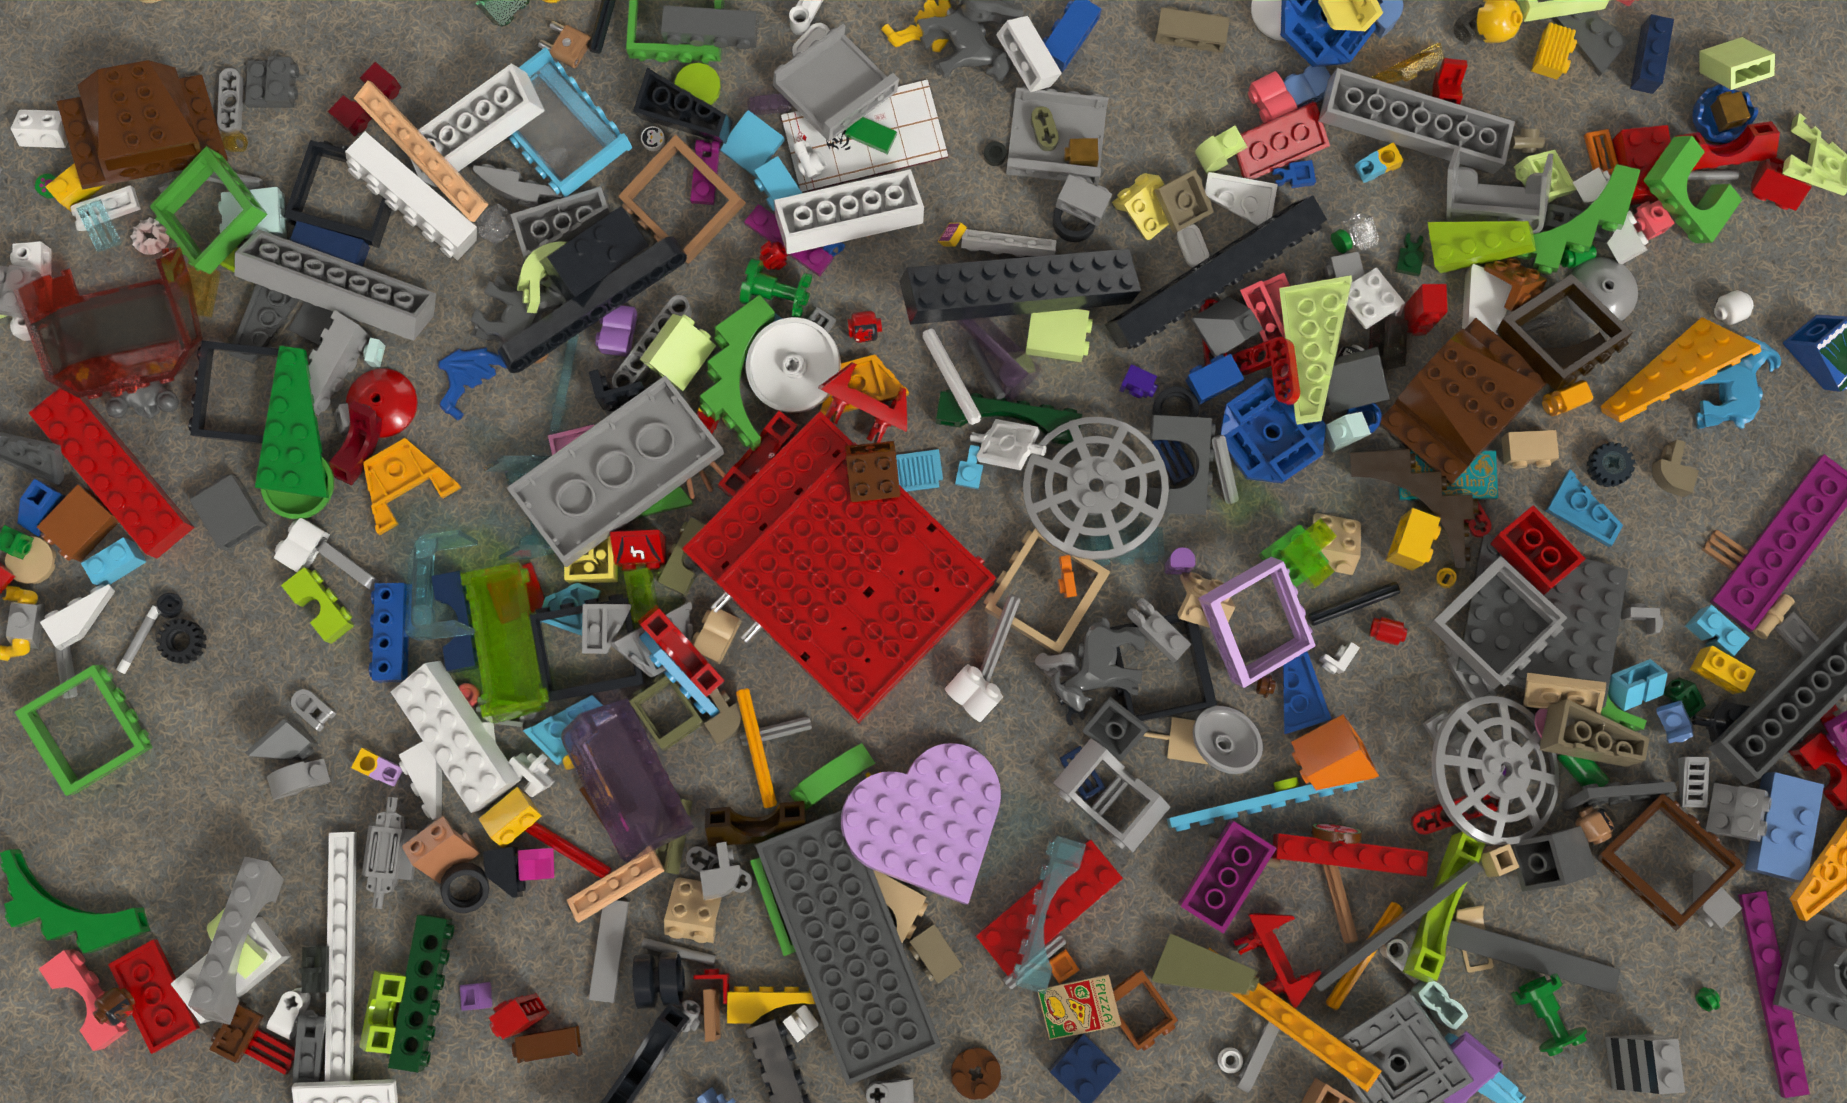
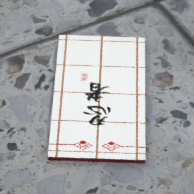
(907, 112)

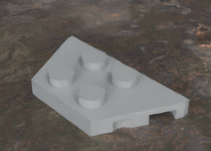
(636, 651)

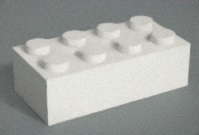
(265, 938)

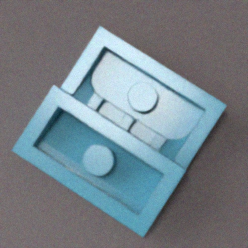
(752, 143)

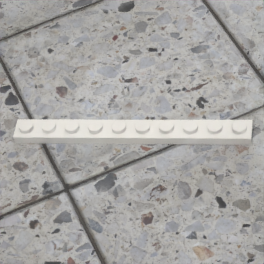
(341, 943)

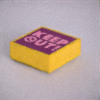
(952, 234)

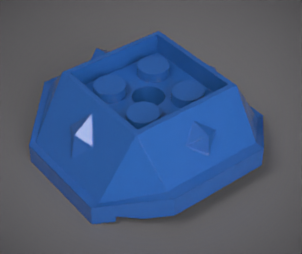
(1315, 38)
(1266, 457)

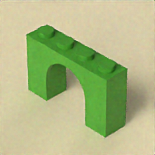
(1669, 184)

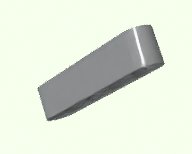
(626, 369)

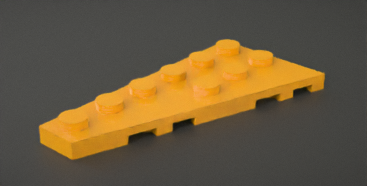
(1681, 365)
(1824, 879)

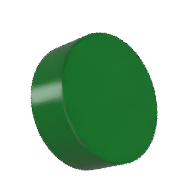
(1341, 241)

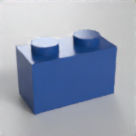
(1214, 378)

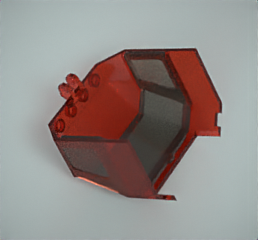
(114, 335)

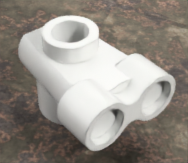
(810, 162)

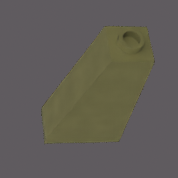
(1199, 968)

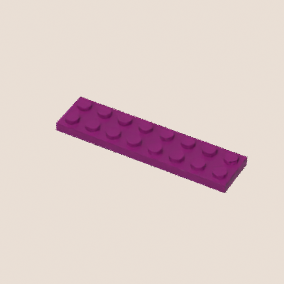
(1784, 545)

